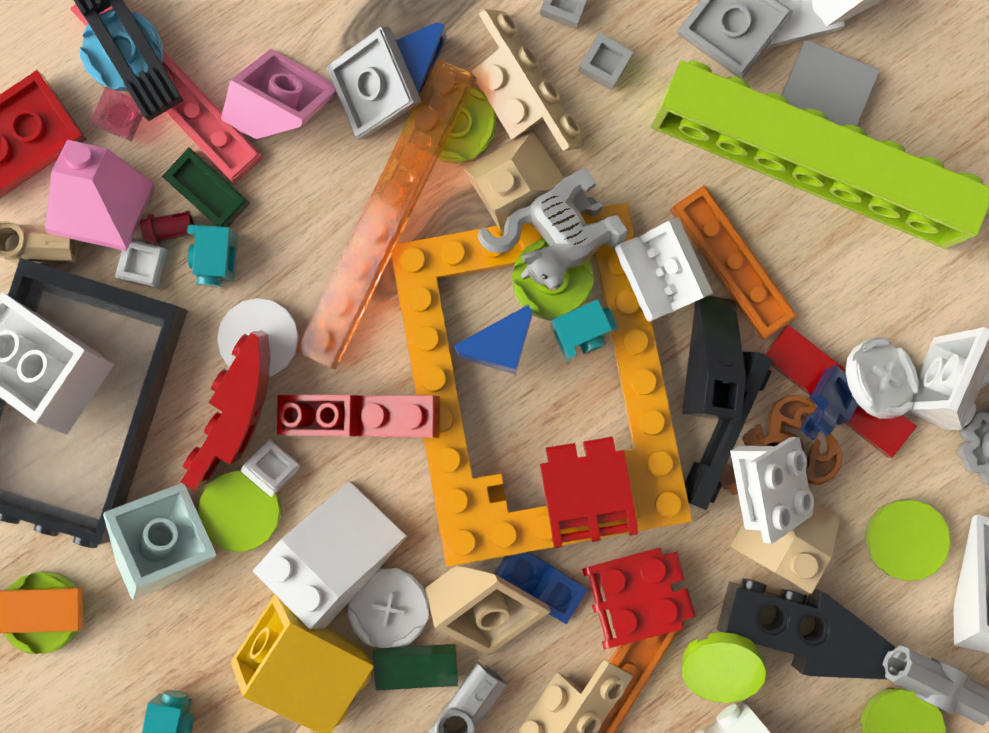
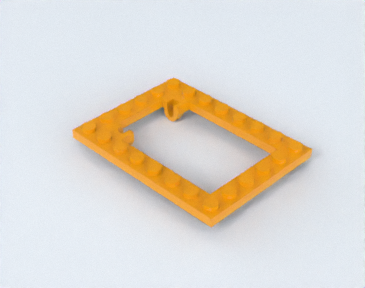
(467, 520)

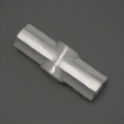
(938, 684)
(471, 699)

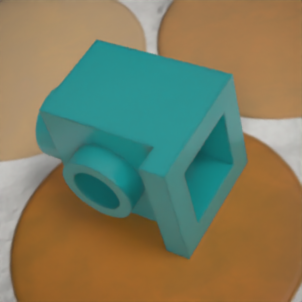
(212, 254)
(583, 329)
(169, 713)

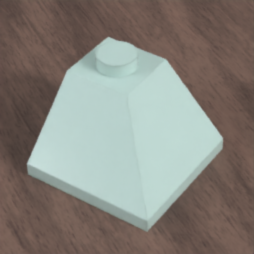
(157, 540)

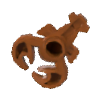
(789, 412)

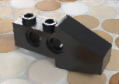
(835, 648)

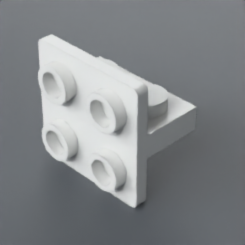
(663, 270)
(773, 487)

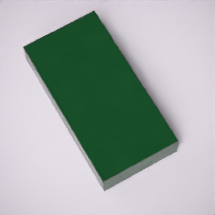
(205, 189)
(415, 667)

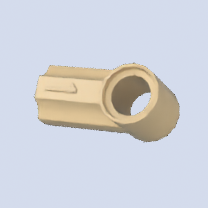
(37, 244)

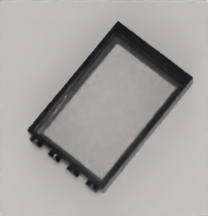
(76, 477)

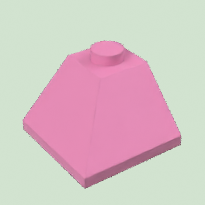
(274, 96)
(95, 196)

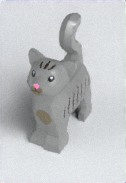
(560, 222)

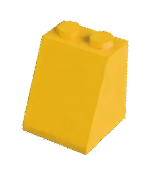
(300, 670)

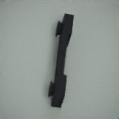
(151, 90)
(703, 479)

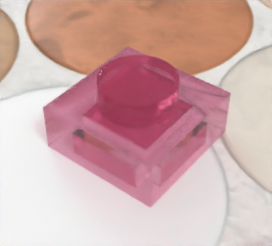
(117, 114)

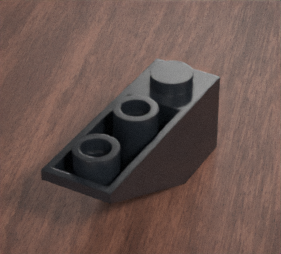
(715, 362)

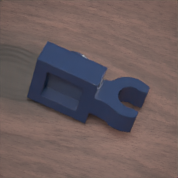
(833, 402)

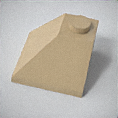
(513, 176)
(798, 555)
(481, 608)

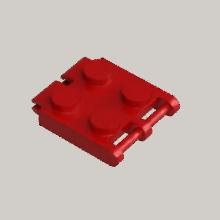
(587, 491)
(640, 596)

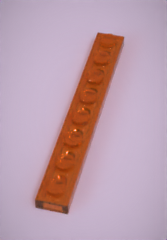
(386, 214)

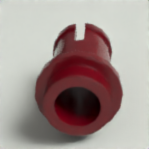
(165, 227)

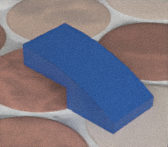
(543, 583)

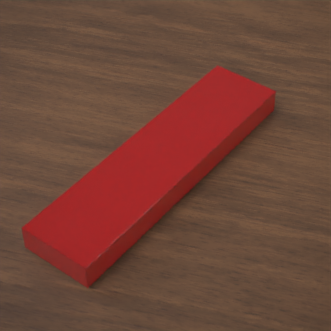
(804, 366)

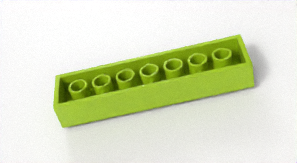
(822, 156)

